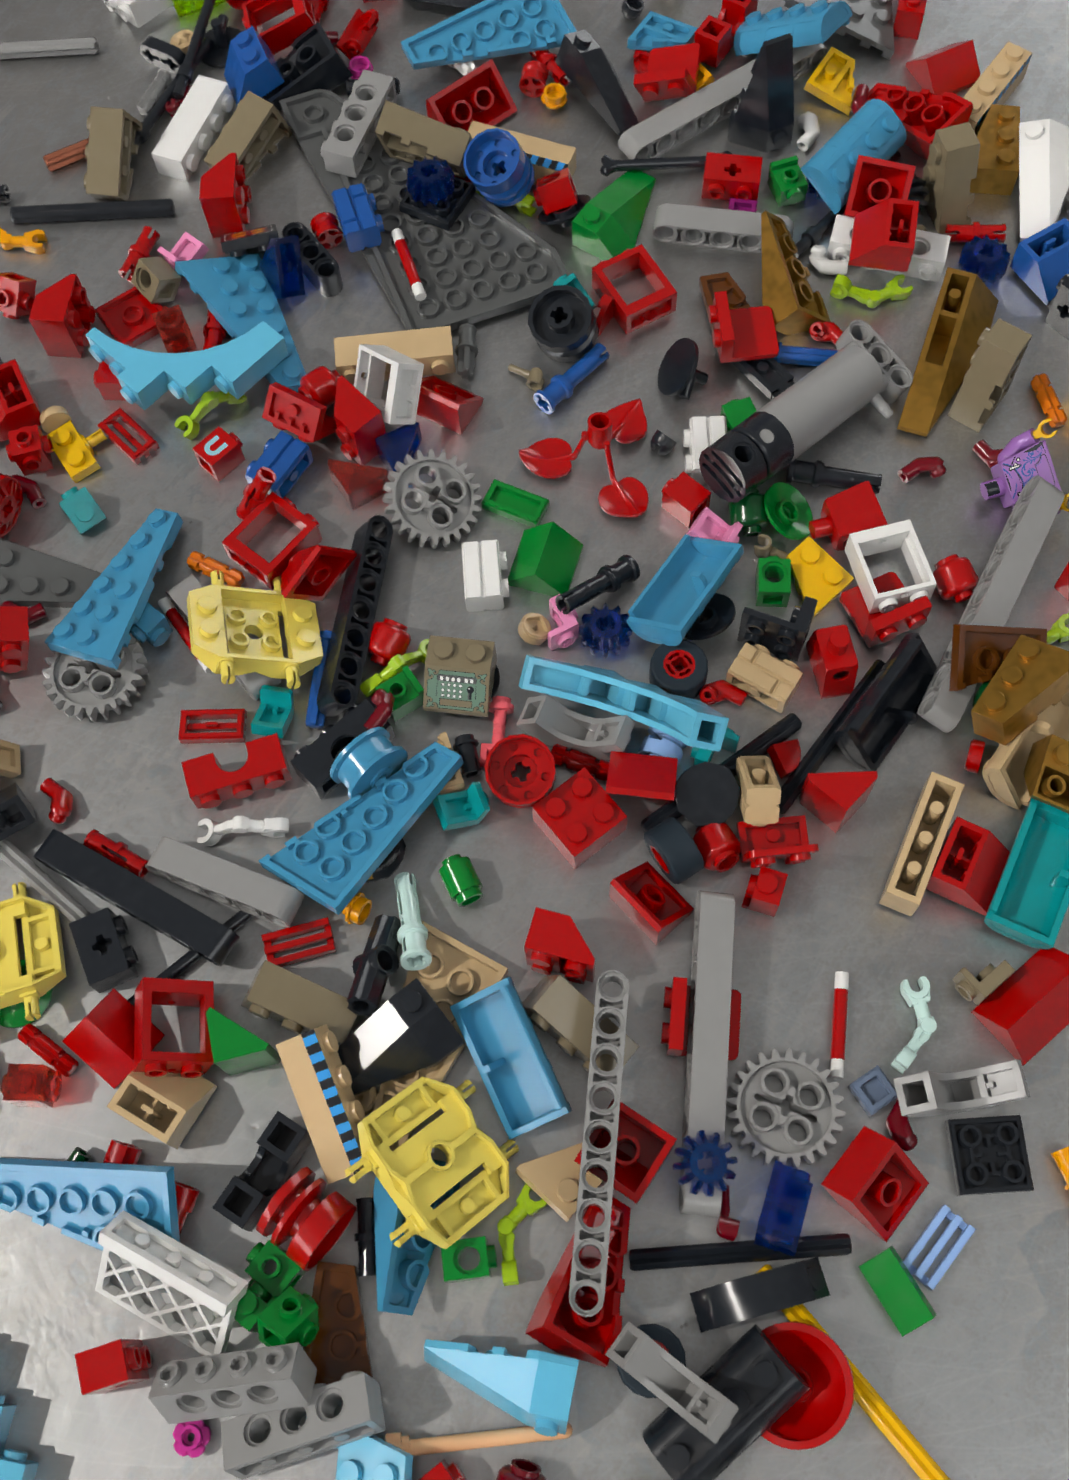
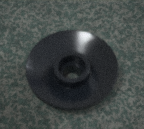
(564, 216)
(714, 619)

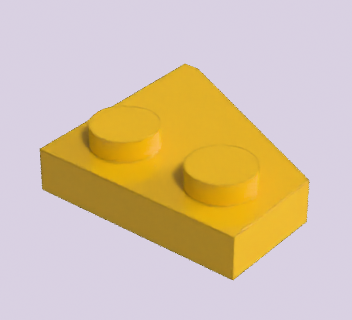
(833, 80)
(817, 574)

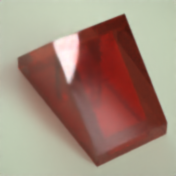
(358, 482)

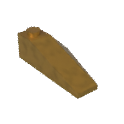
(785, 280)

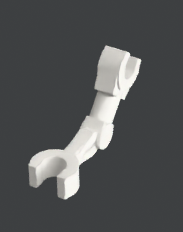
(269, 827)

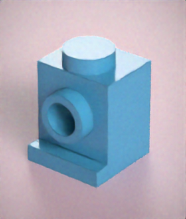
(151, 627)

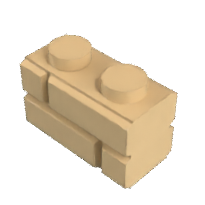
(765, 676)
(758, 790)

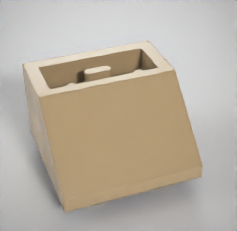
(162, 1104)

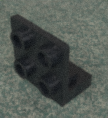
(778, 635)

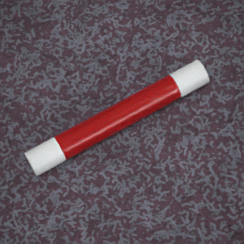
(408, 264)
(178, 623)
(839, 1024)

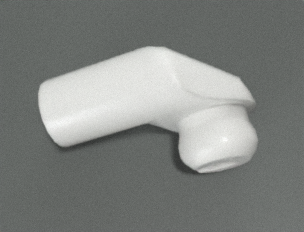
(811, 128)
(824, 264)

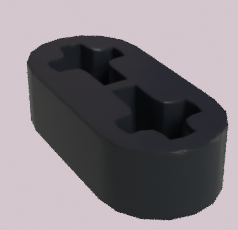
(162, 54)

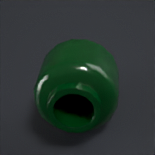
(750, 514)

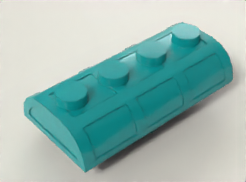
(1035, 880)

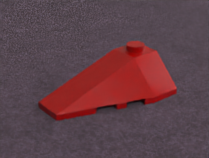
(923, 112)
(556, 1322)

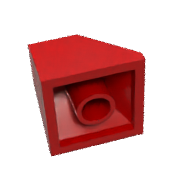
(314, 572)

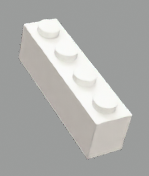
(193, 128)

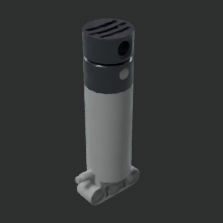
(806, 412)

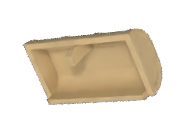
(1006, 767)

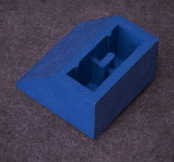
(1044, 260)

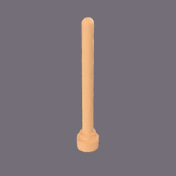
(470, 1440)

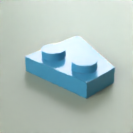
(659, 32)

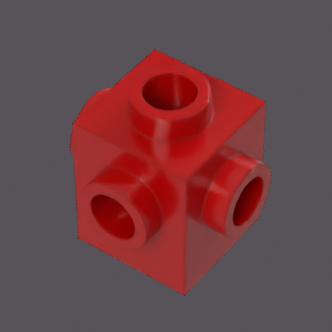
(16, 295)
(30, 449)

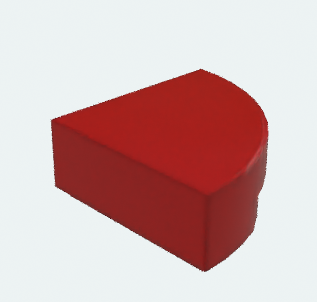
(641, 61)
(606, 312)
(785, 756)

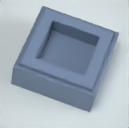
(873, 1091)

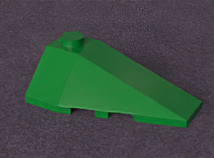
(614, 216)

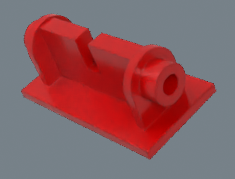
(358, 33)

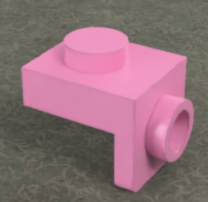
(185, 249)
(711, 526)
(567, 627)

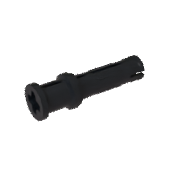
(819, 474)
(607, 580)

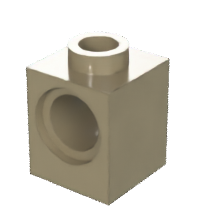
(156, 279)

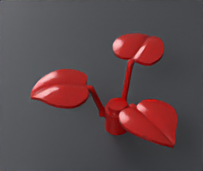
(625, 423)

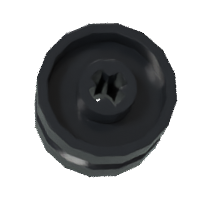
(563, 323)

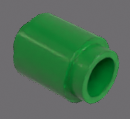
(461, 880)

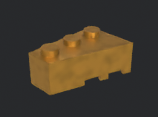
(998, 151)
(1021, 689)

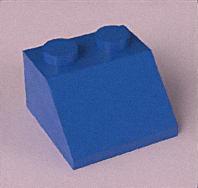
(251, 66)

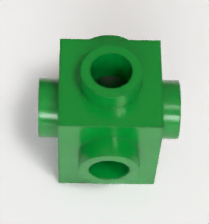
(289, 1319)

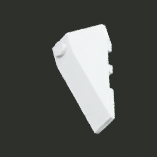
(1042, 174)

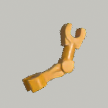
(28, 241)

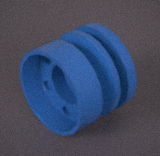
(498, 167)

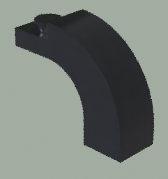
(759, 1294)

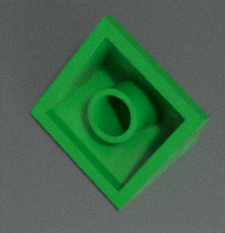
(545, 560)
(235, 1047)

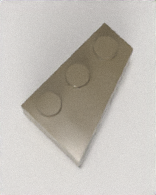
(250, 134)
(412, 136)
(110, 153)
(949, 173)
(990, 374)
(297, 1002)
(568, 1018)

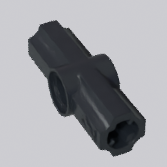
(374, 966)

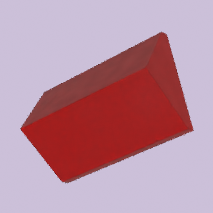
(474, 97)
(1029, 1005)

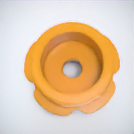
(554, 96)
(357, 909)

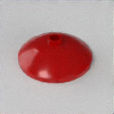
(828, 1403)

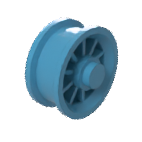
(367, 760)

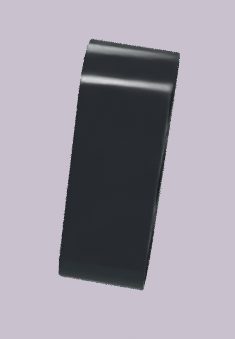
(316, 261)

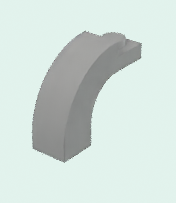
(556, 724)
(960, 1091)
(672, 1382)

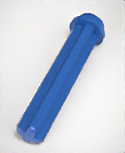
(803, 355)
(314, 717)

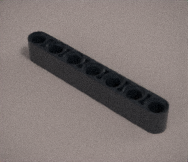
(373, 543)
(137, 897)

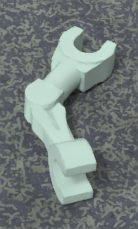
(926, 1023)

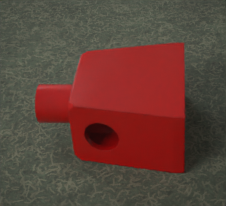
(848, 513)
(832, 654)

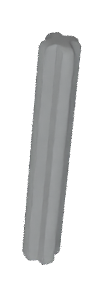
(48, 48)
(41, 882)

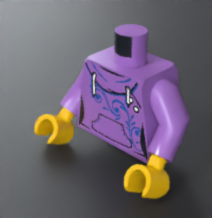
(1019, 463)

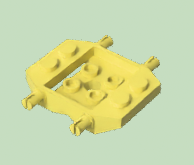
(224, 617)
(41, 947)
(413, 1176)

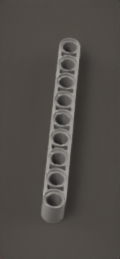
(703, 108)
(996, 591)
(708, 1035)
(600, 1157)

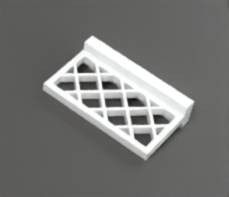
(179, 1271)

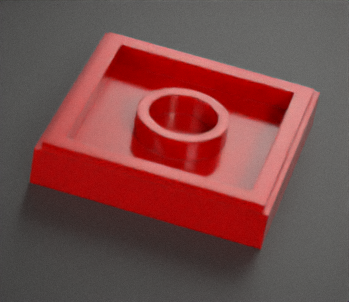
(129, 317)

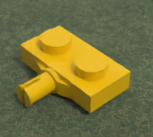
(76, 451)

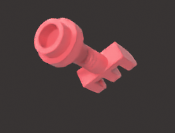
(500, 707)

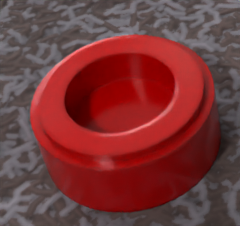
(974, 756)

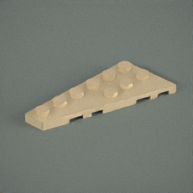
(450, 978)

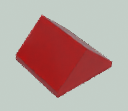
(947, 68)
(877, 181)
(447, 404)
(642, 775)
(836, 795)
(649, 901)
(107, 1038)

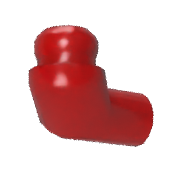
(825, 332)
(720, 691)
(61, 800)

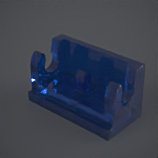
(784, 1209)

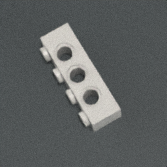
(926, 261)

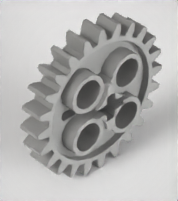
(445, 476)
(86, 695)
(795, 1076)

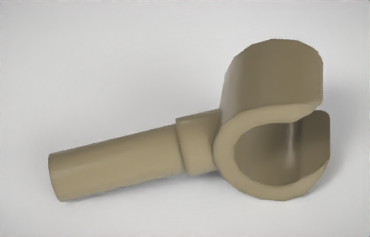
(534, 377)
(768, 550)

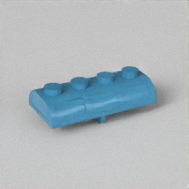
(806, 24)
(870, 132)
(682, 589)
(510, 1058)

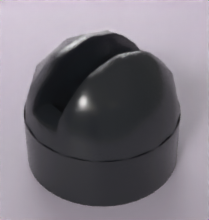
(632, 8)
(662, 440)

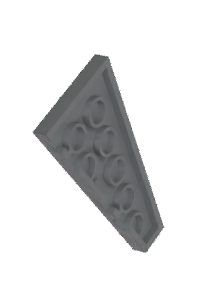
(869, 23)
(36, 578)

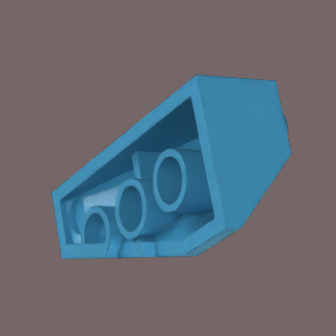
(404, 1269)

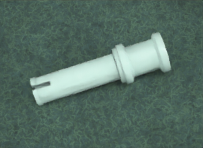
(412, 933)

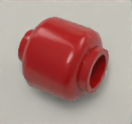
(320, 385)
(955, 578)
(388, 640)
(717, 846)

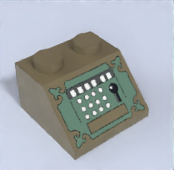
(459, 676)

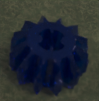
(430, 180)
(985, 258)
(605, 630)
(713, 1174)

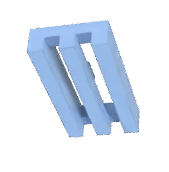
(955, 1222)

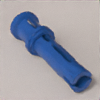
(563, 385)

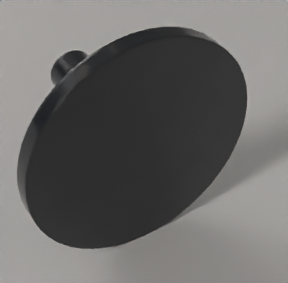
(221, 35)
(679, 369)

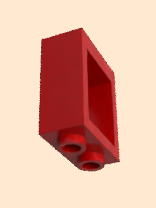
(284, 33)
(646, 309)
(250, 561)
(172, 993)

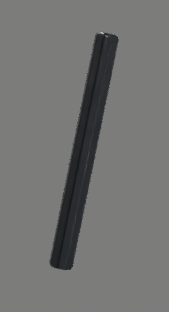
(92, 211)
(824, 743)
(758, 747)
(735, 1252)

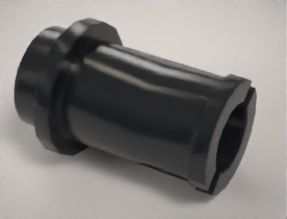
(466, 747)

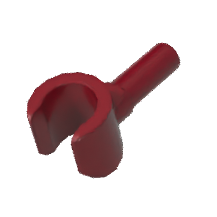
(727, 1227)

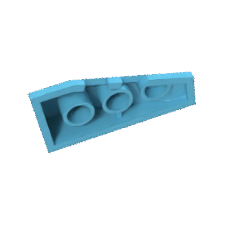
(529, 1388)

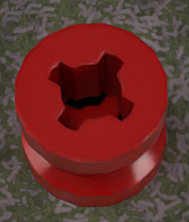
(533, 79)
(326, 230)

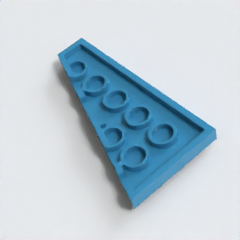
(490, 31)
(241, 300)
(116, 599)
(358, 835)
(89, 1195)

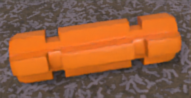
(1048, 400)
(197, 562)

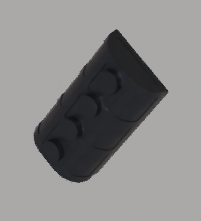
(887, 705)
(756, 1381)

